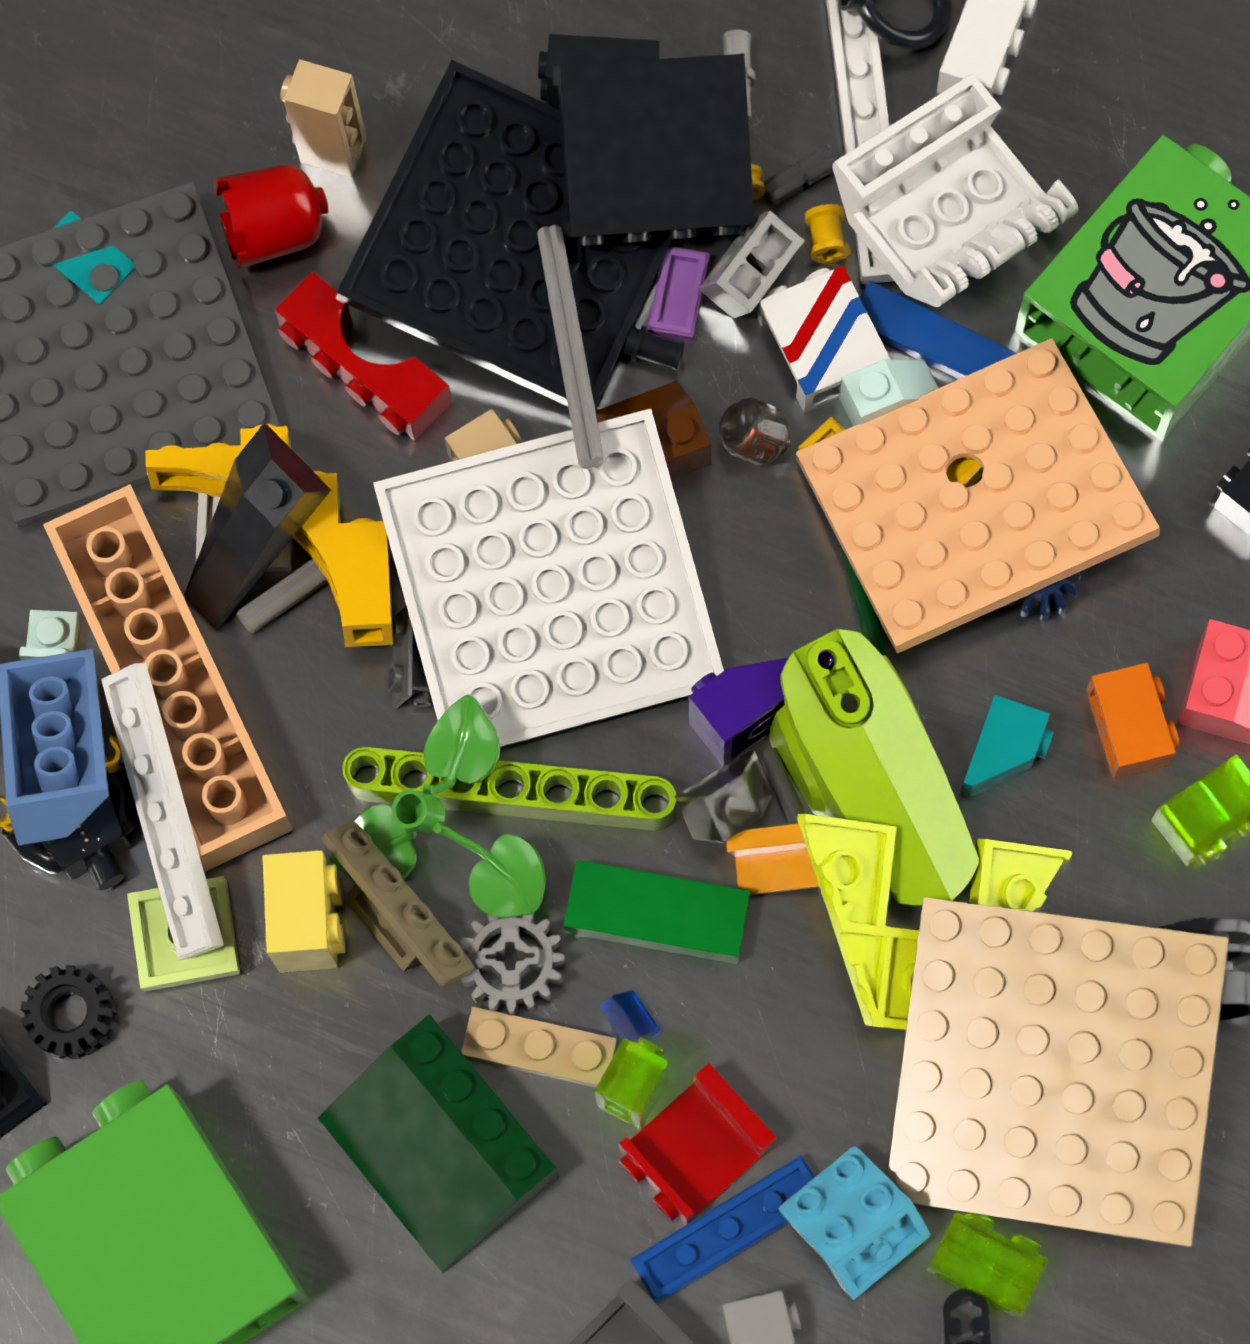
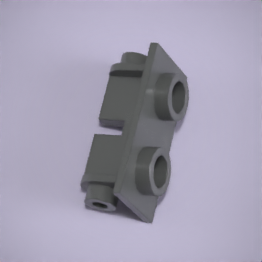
(406, 673)

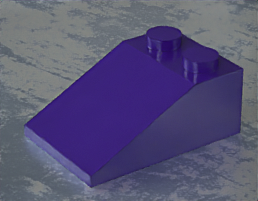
(739, 706)

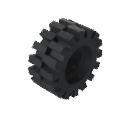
(52, 987)

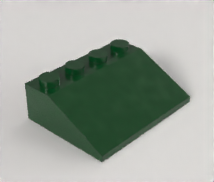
(437, 1144)

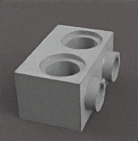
(751, 264)

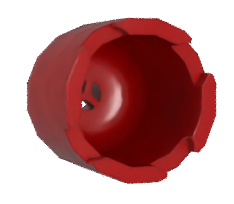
(270, 213)

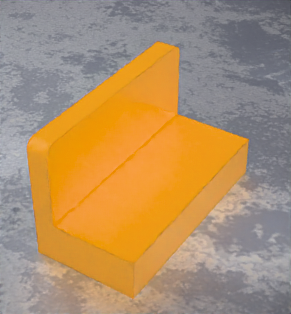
(772, 860)

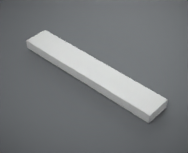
(162, 811)

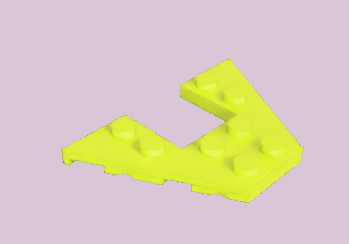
(854, 879)

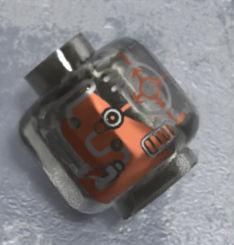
(755, 431)

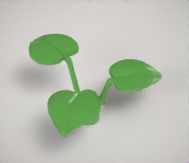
(466, 749)

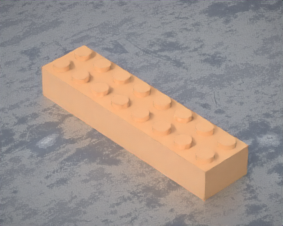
(145, 619)

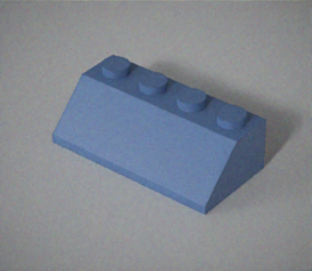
(52, 744)

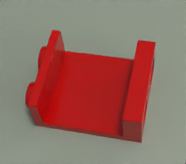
(696, 1146)

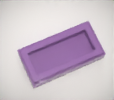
(677, 294)

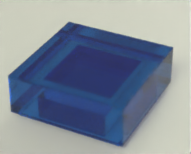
(629, 1017)

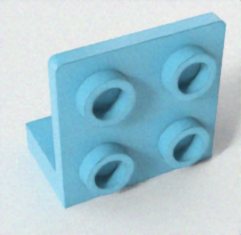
(856, 1221)

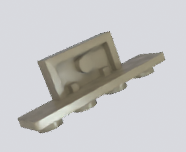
(393, 909)

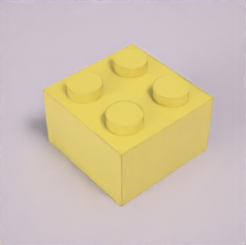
(301, 912)

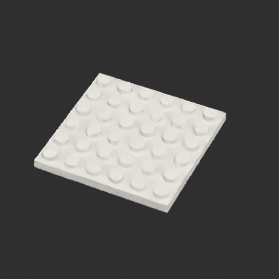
(551, 581)

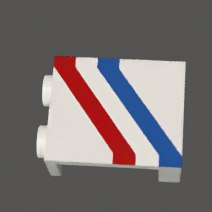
(821, 333)

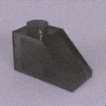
(726, 800)

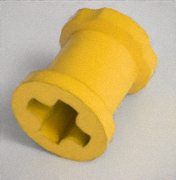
(827, 233)

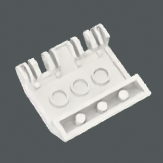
(945, 195)

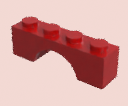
(403, 392)

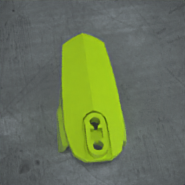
(872, 762)

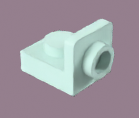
(51, 634)

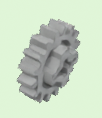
(533, 962)

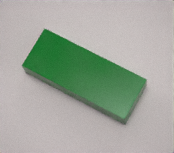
(657, 911)

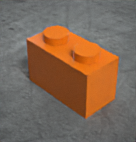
(1132, 720)

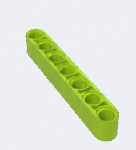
(531, 801)

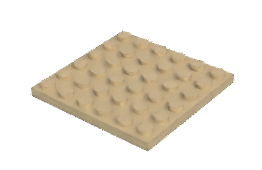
(1058, 1070)

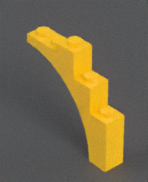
(348, 554)

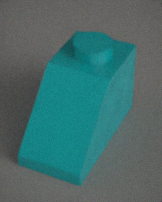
(1006, 745)

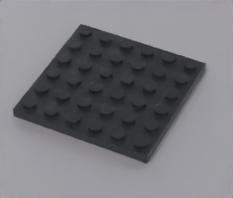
(461, 248)

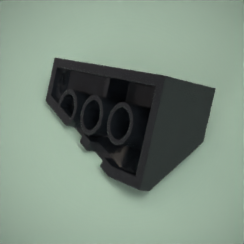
(256, 517)

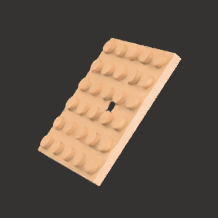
(952, 552)

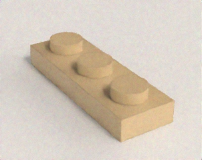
(537, 1047)

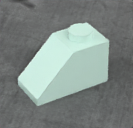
(884, 388)

